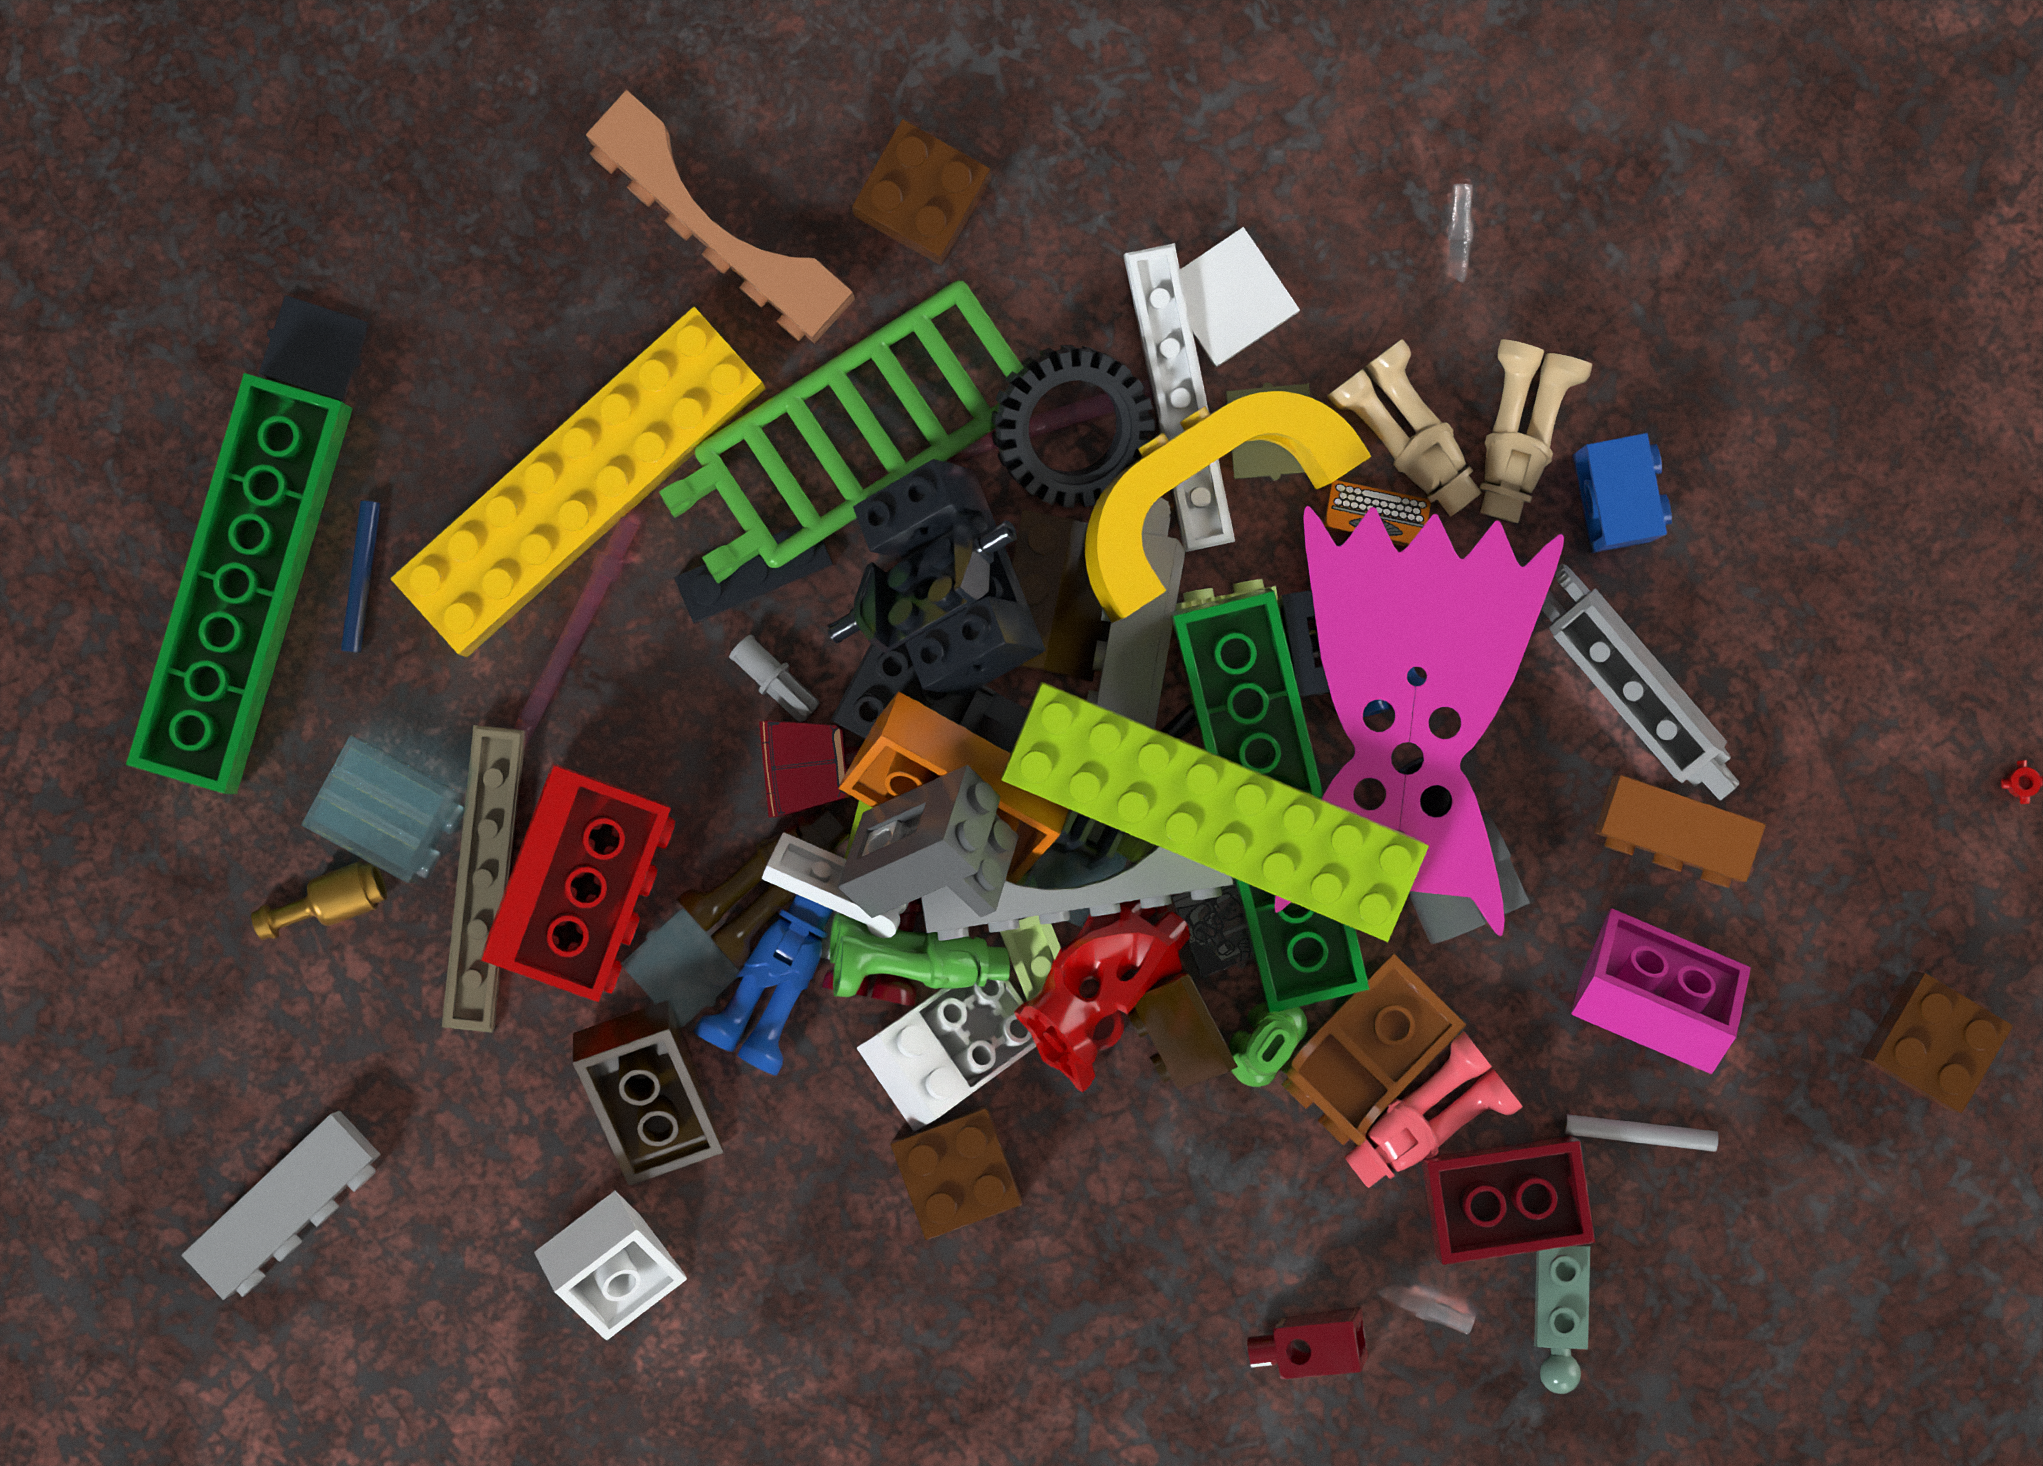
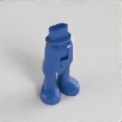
(783, 958)

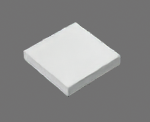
(1233, 297)

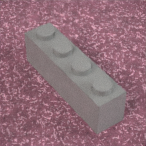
(281, 1205)

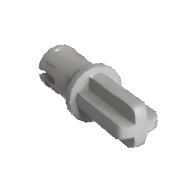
(774, 679)

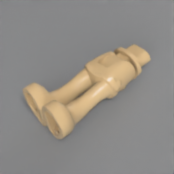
(1429, 456)
(1518, 459)

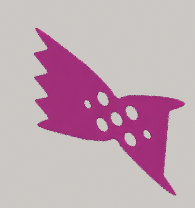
(1467, 631)

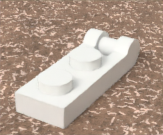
(816, 876)

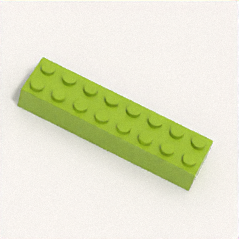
(1214, 811)

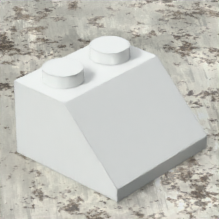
(609, 1266)

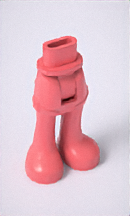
(1404, 1135)

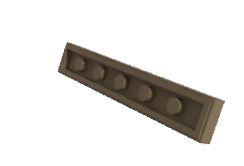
(482, 874)

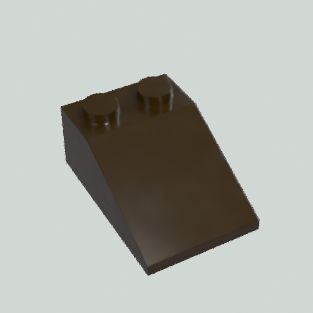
(1182, 1032)
(646, 1092)

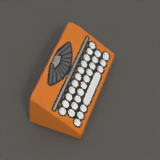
(1399, 512)

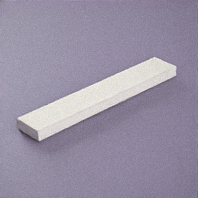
(1177, 387)

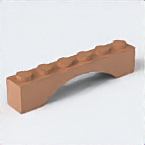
(795, 286)

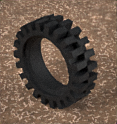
(1023, 394)

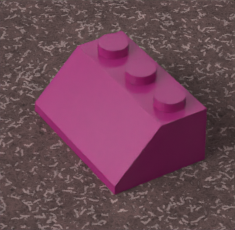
(1662, 991)

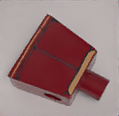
(803, 765)
(1334, 1338)

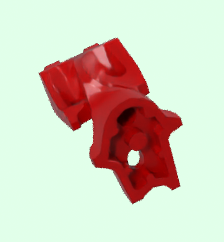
(1102, 951)

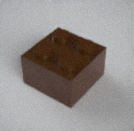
(921, 192)
(1936, 1041)
(956, 1172)

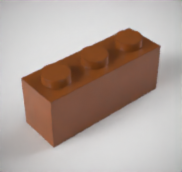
(1678, 831)

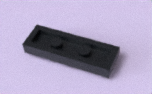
(750, 581)

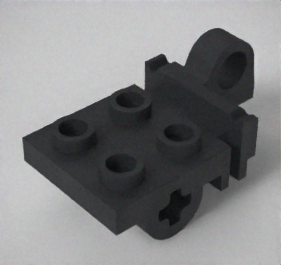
(884, 675)

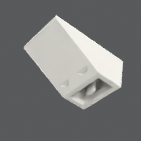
(947, 1048)

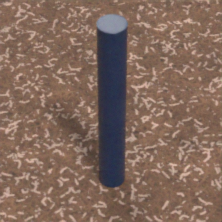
(360, 576)

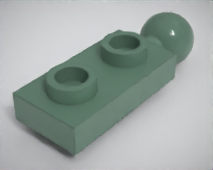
(1562, 1313)

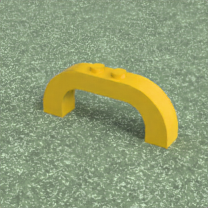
(1113, 541)

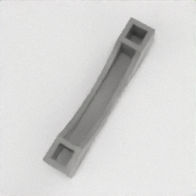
(1148, 879)

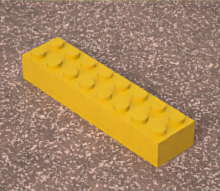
(578, 483)

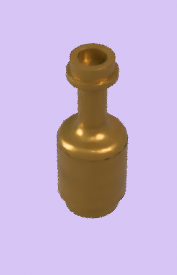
(329, 898)

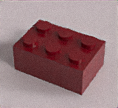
(1508, 1200)

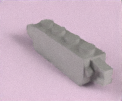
(1139, 644)
(1639, 686)

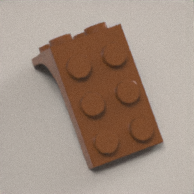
(1370, 1050)

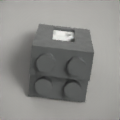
(931, 841)

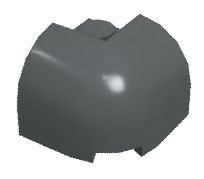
(1451, 916)

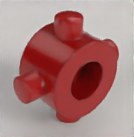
(2022, 782)

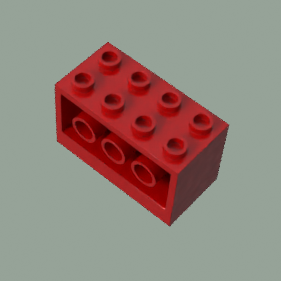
(541, 888)

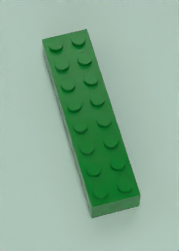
(239, 585)
(1254, 717)

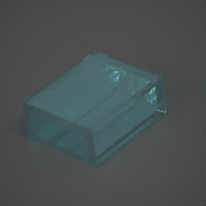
(385, 810)

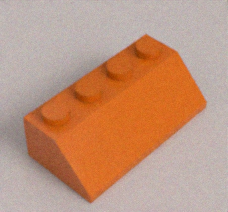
(919, 745)

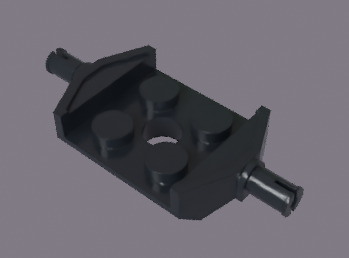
(923, 588)

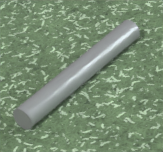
(1640, 1132)

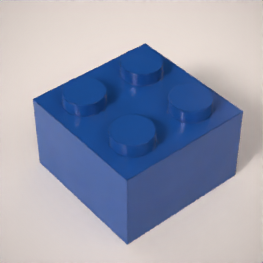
(1621, 492)

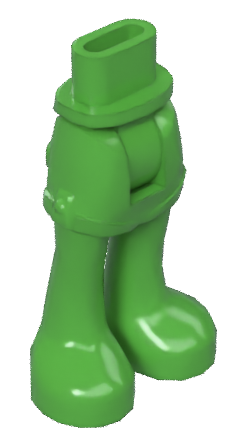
(912, 956)
(1268, 1046)

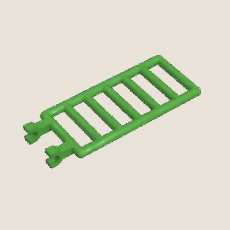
(714, 473)

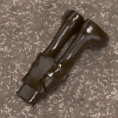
(710, 906)

